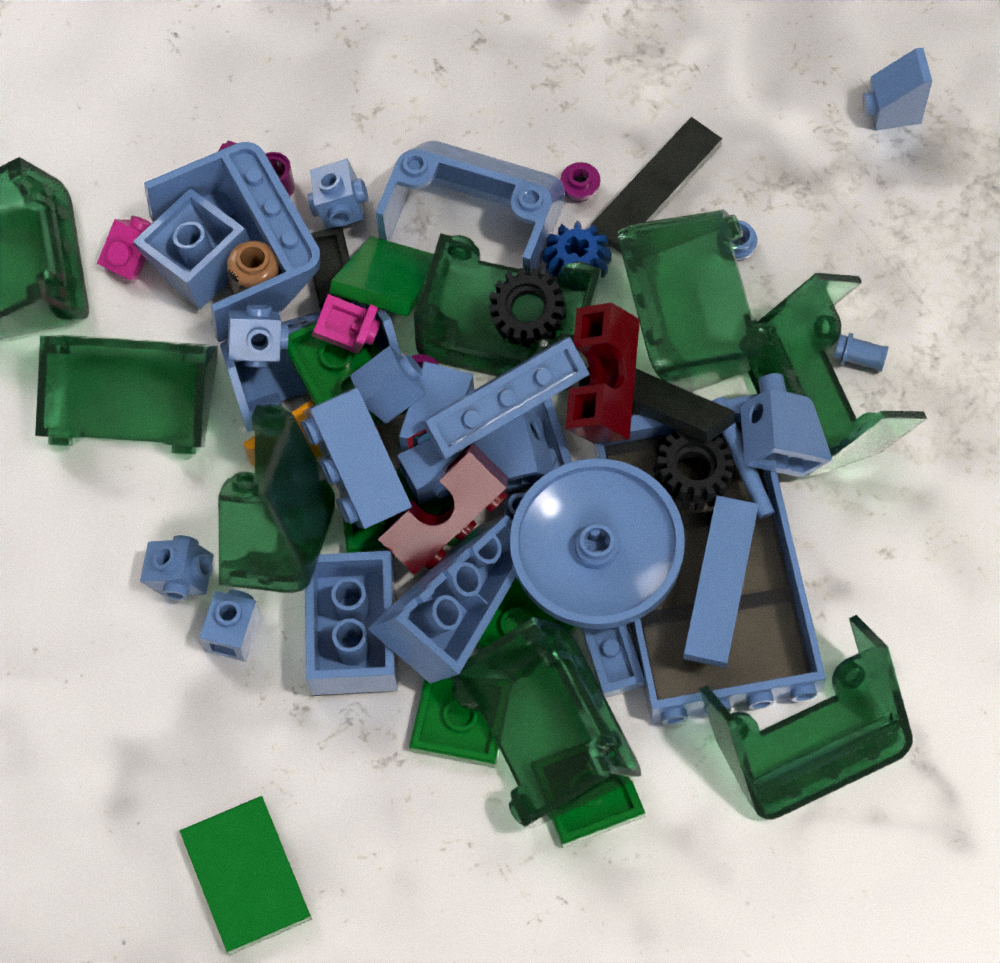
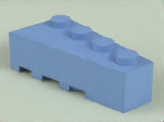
(451, 605)

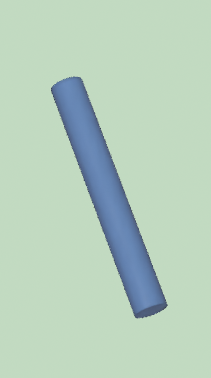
(748, 474)

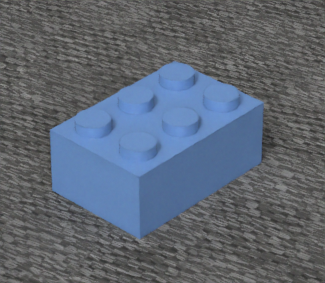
(355, 459)
(340, 605)

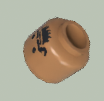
(251, 265)

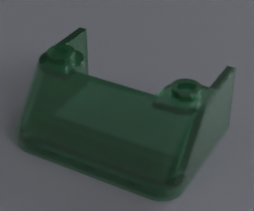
(801, 332)
(824, 744)

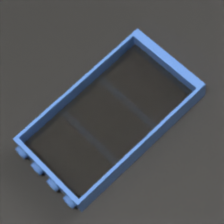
(773, 635)

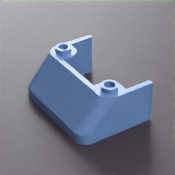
(250, 192)
(531, 194)
(280, 380)

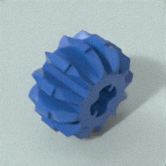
(576, 246)

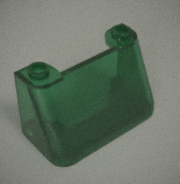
(38, 253)
(693, 299)
(455, 317)
(124, 390)
(279, 515)
(547, 721)

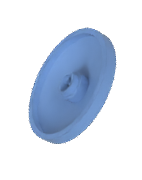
(597, 543)

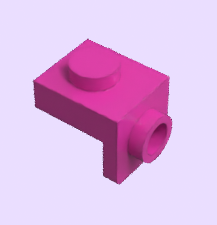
(119, 250)
(346, 324)

